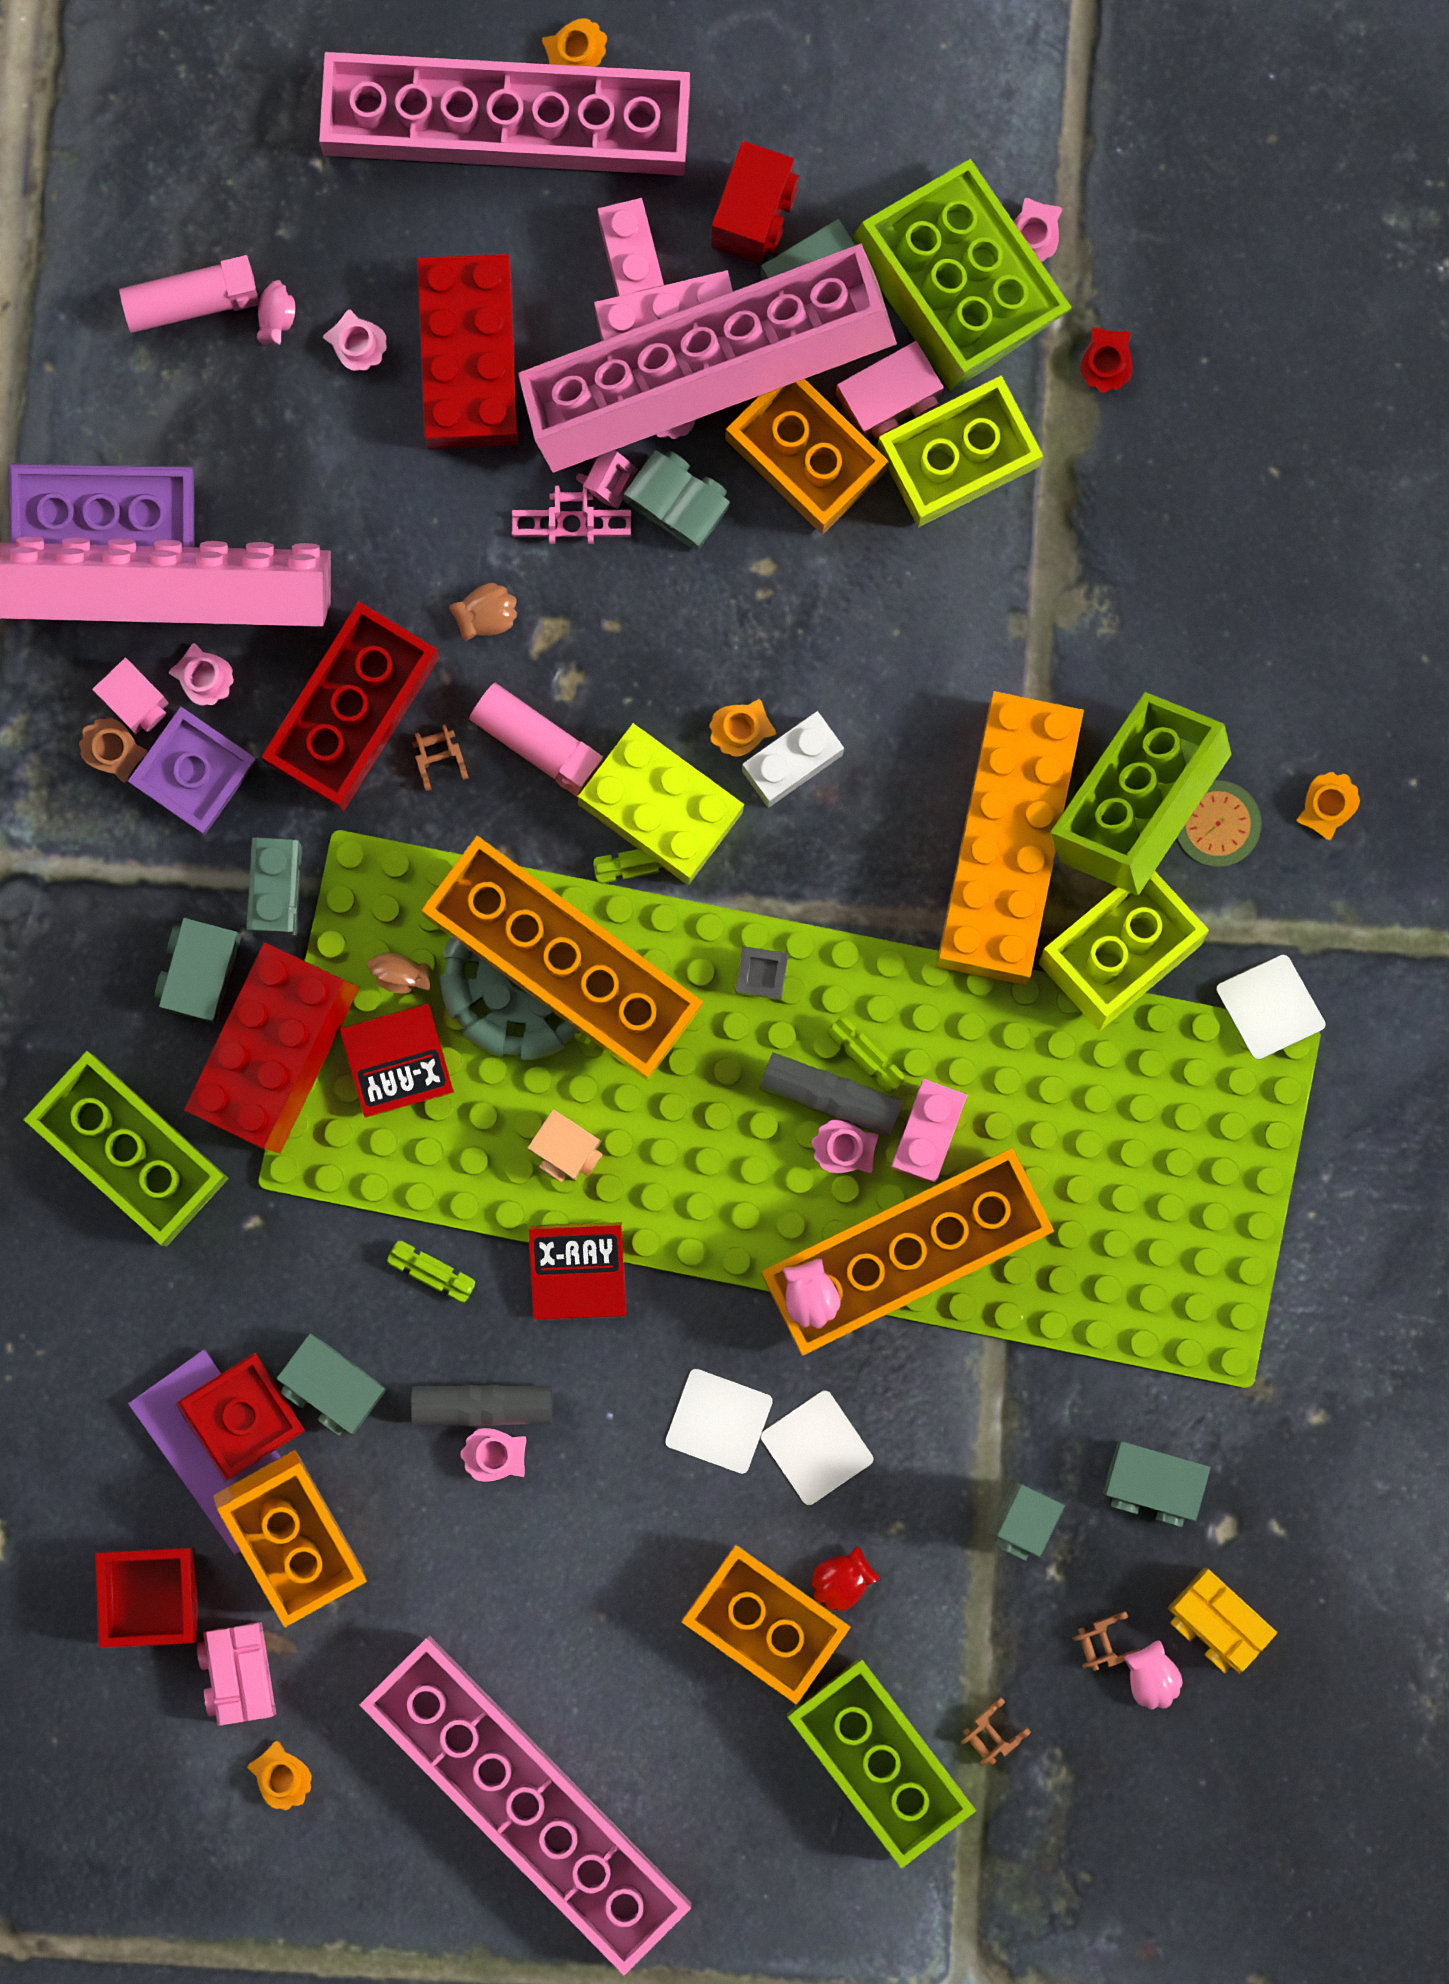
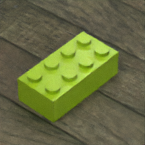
(1141, 793)
(126, 1149)
(880, 1762)

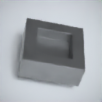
(761, 973)

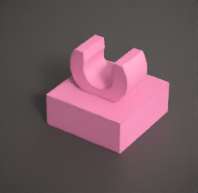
(609, 478)

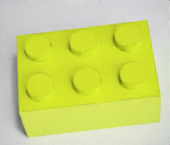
(960, 451)
(660, 804)
(1122, 949)

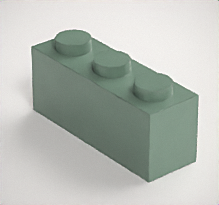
(1025, 1521)

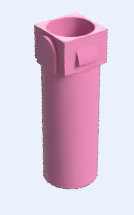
(190, 295)
(536, 739)

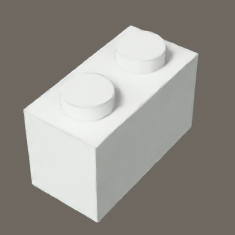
(792, 759)

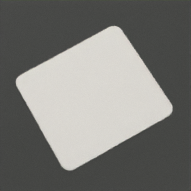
(1270, 1006)
(719, 1421)
(817, 1447)

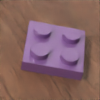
(192, 770)

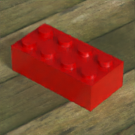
(468, 351)
(351, 706)
(271, 1048)

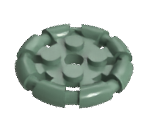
(506, 1006)

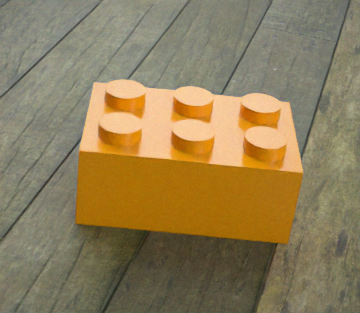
(807, 452)
(289, 1538)
(765, 1624)

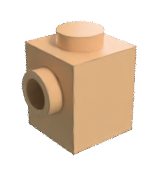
(565, 1148)

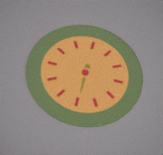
(1222, 826)

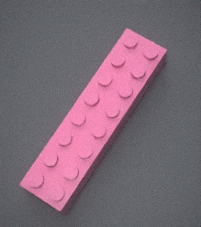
(504, 113)
(706, 358)
(165, 582)
(526, 1805)

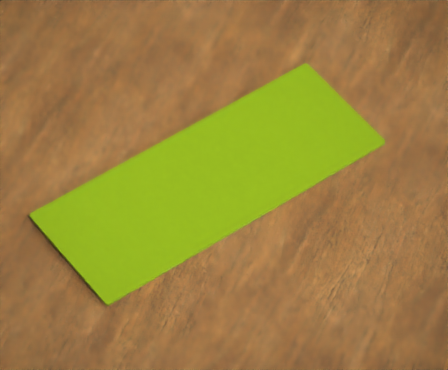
(1143, 1140)

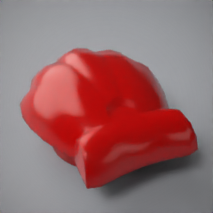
(1107, 360)
(842, 1580)

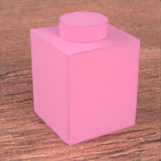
(132, 697)

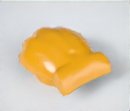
(576, 44)
(740, 728)
(1329, 803)
(281, 1777)

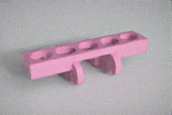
(586, 515)

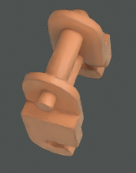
(453, 752)
(1099, 1628)
(983, 1722)

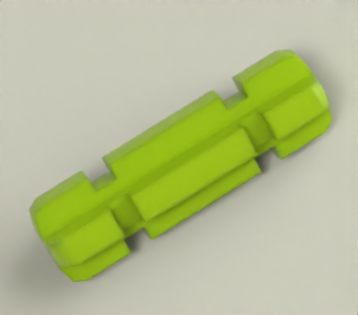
(629, 865)
(866, 1054)
(431, 1271)

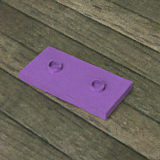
(102, 503)
(178, 1443)

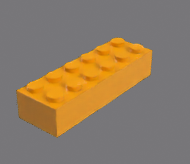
(1008, 840)
(562, 958)
(918, 1246)

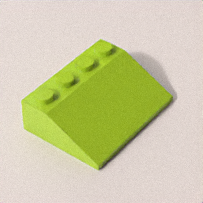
(960, 274)

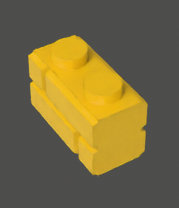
(1221, 1621)

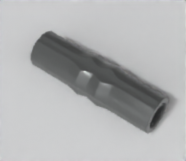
(831, 1094)
(481, 1405)

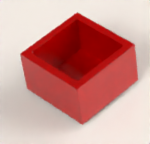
(752, 202)
(147, 1597)

